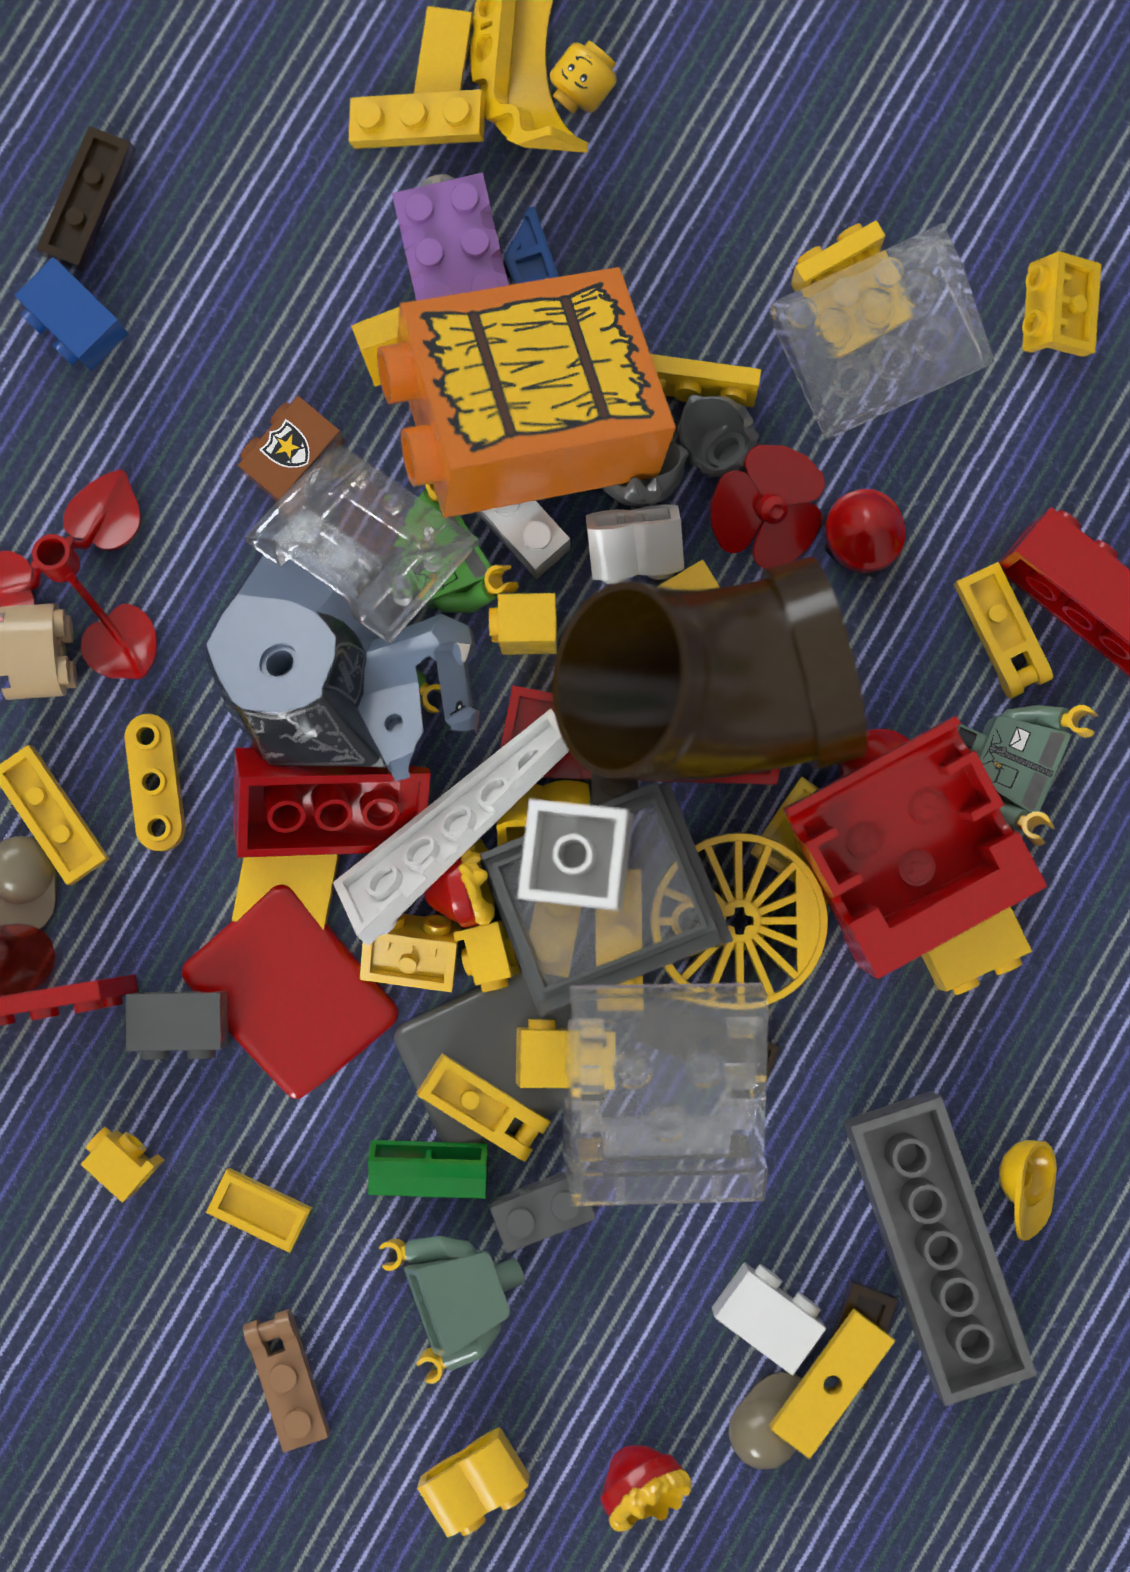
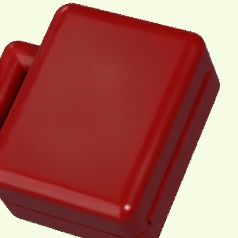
(291, 992)

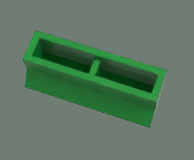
(428, 1169)

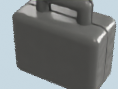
(480, 1035)

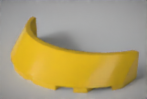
(512, 74)

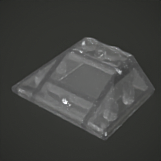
(364, 539)

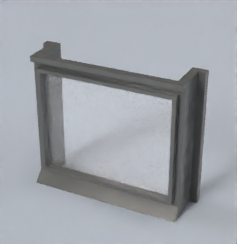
(664, 914)

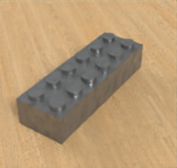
(939, 1248)

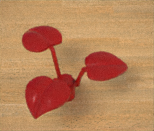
(110, 518)

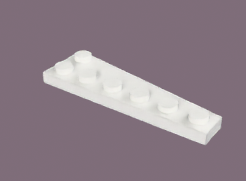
(426, 846)

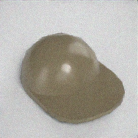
(26, 883)
(750, 1422)

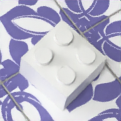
(575, 855)

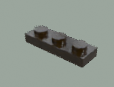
(85, 198)

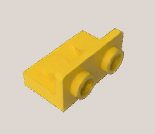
(1062, 304)
(414, 954)

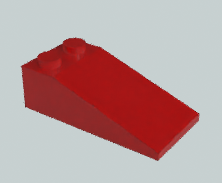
(320, 806)

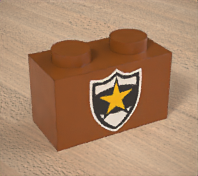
(288, 447)

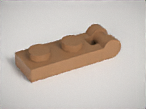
(287, 1381)

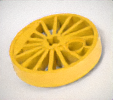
(809, 917)

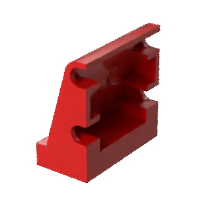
(913, 849)

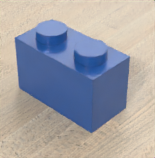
(71, 313)

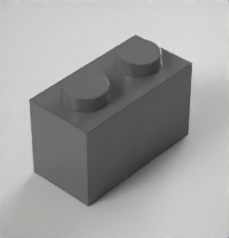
(176, 1022)
(537, 1212)

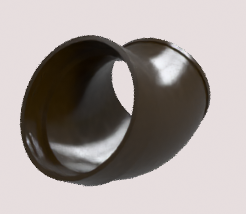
(710, 679)

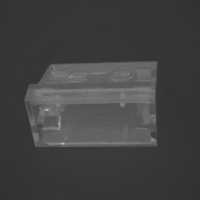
(666, 1094)

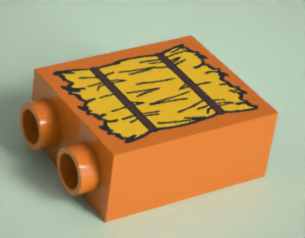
(526, 392)

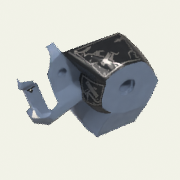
(322, 685)

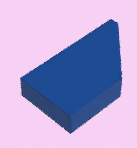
(528, 253)

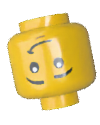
(583, 77)

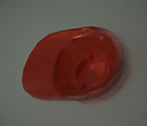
(24, 958)

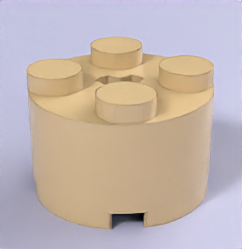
(35, 651)

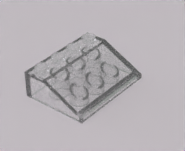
(882, 331)

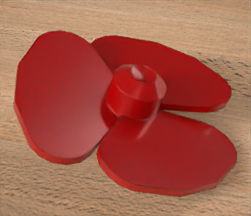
(771, 493)

